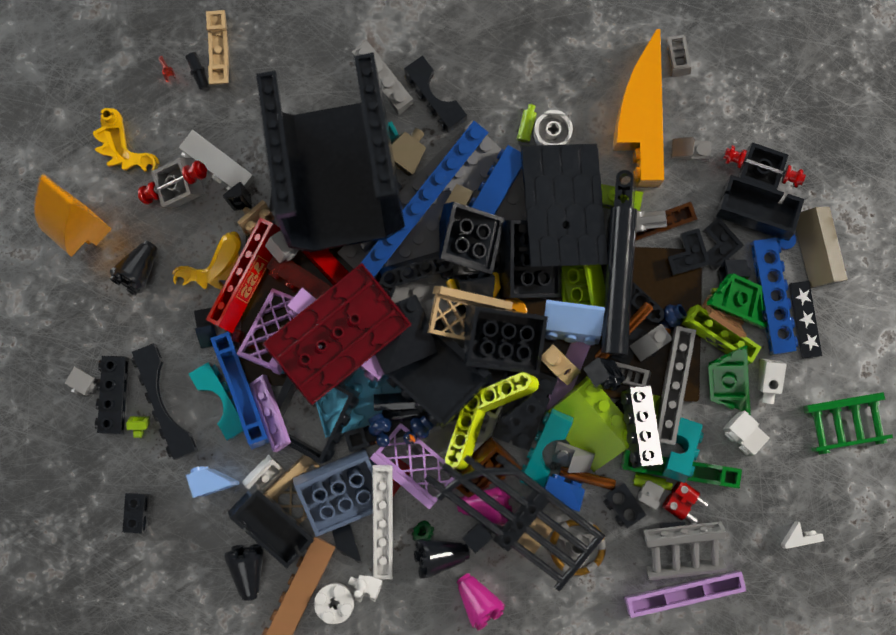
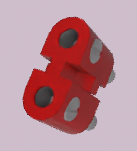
(681, 500)

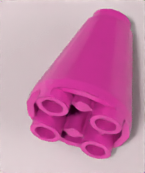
(485, 509)
(479, 602)

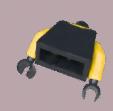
(476, 283)

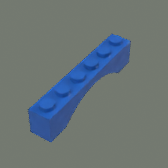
(240, 390)

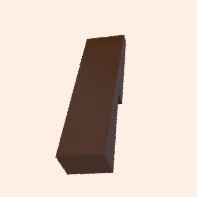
(675, 218)

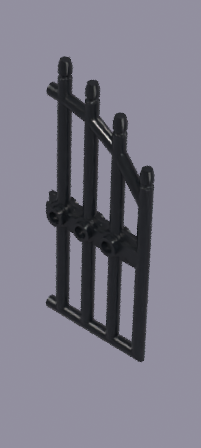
(523, 517)

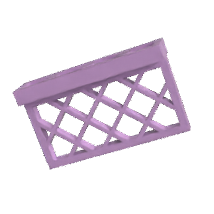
(255, 326)
(402, 478)

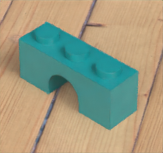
(680, 465)

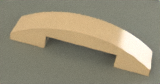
(218, 47)

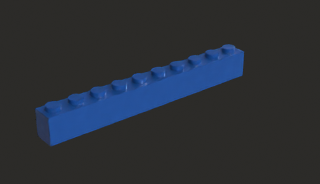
(426, 195)

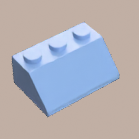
(574, 322)
(208, 481)

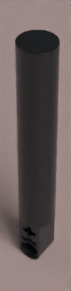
(620, 268)

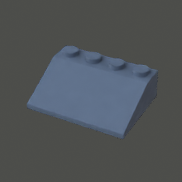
(337, 492)

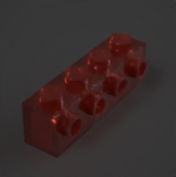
(297, 277)

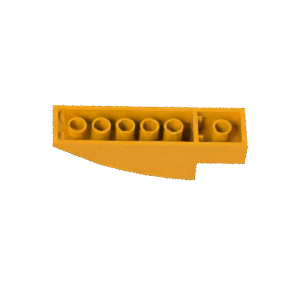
(641, 117)
(66, 218)

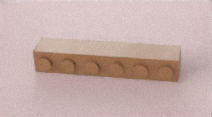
(301, 588)

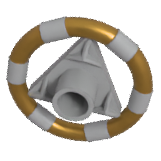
(575, 552)

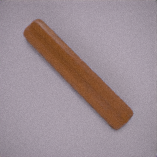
(588, 478)

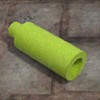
(527, 124)
(640, 479)

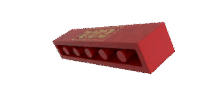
(243, 278)

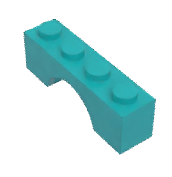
(207, 379)
(555, 428)

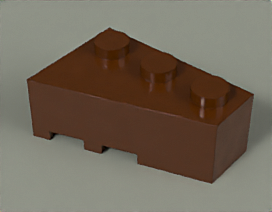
(486, 456)

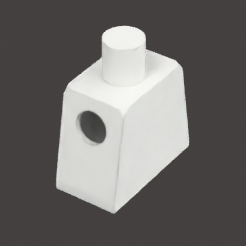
(771, 371)

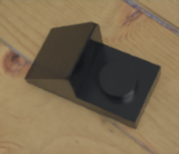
(205, 329)

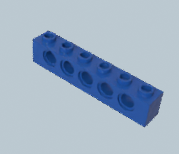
(780, 286)

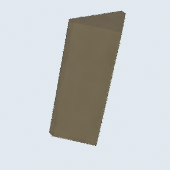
(820, 247)

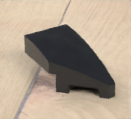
(346, 543)

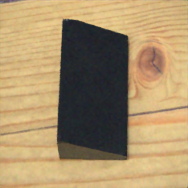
(238, 197)

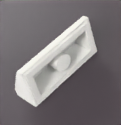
(264, 474)

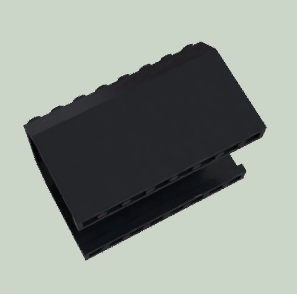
(332, 167)

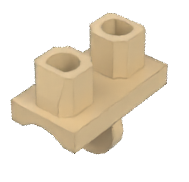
(252, 216)

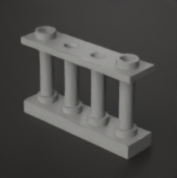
(685, 534)

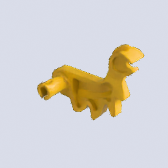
(114, 143)
(220, 265)

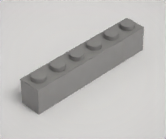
(674, 384)

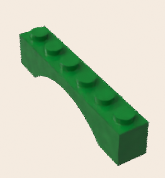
(703, 472)

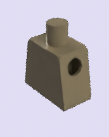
(408, 151)

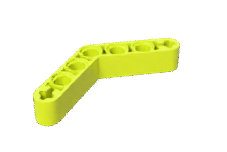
(478, 413)

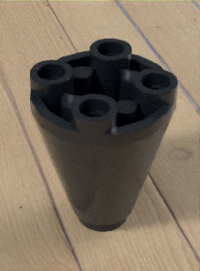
(135, 268)
(438, 556)
(245, 569)

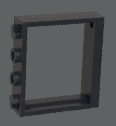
(344, 418)

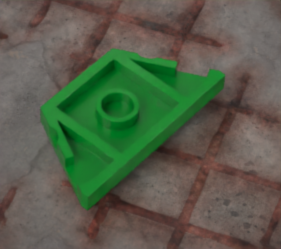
(740, 299)
(731, 380)

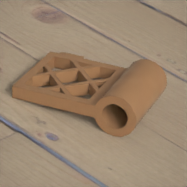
(728, 321)

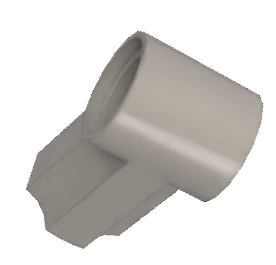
(650, 220)

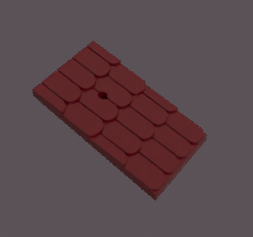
(351, 325)

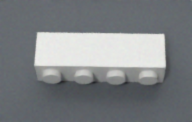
(217, 163)

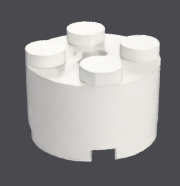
(552, 119)
(329, 613)

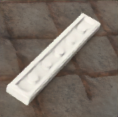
(383, 521)

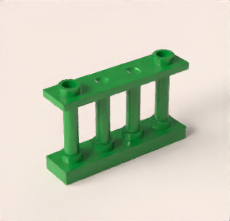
(854, 405)

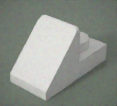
(795, 537)

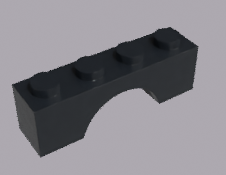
(449, 113)

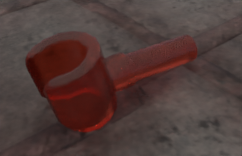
(167, 71)
(237, 336)

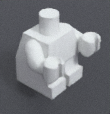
(366, 586)

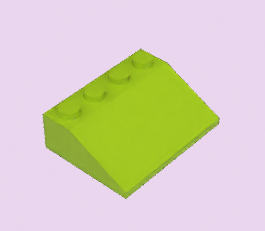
(596, 423)

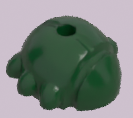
(423, 531)

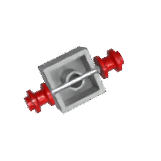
(175, 183)

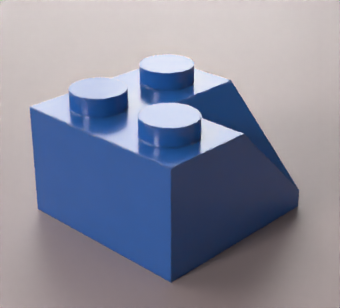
(569, 494)

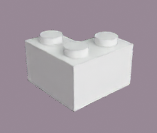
(746, 433)

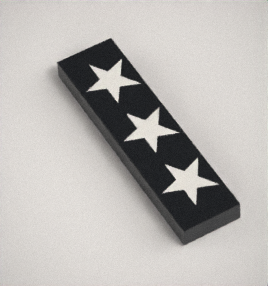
(805, 319)

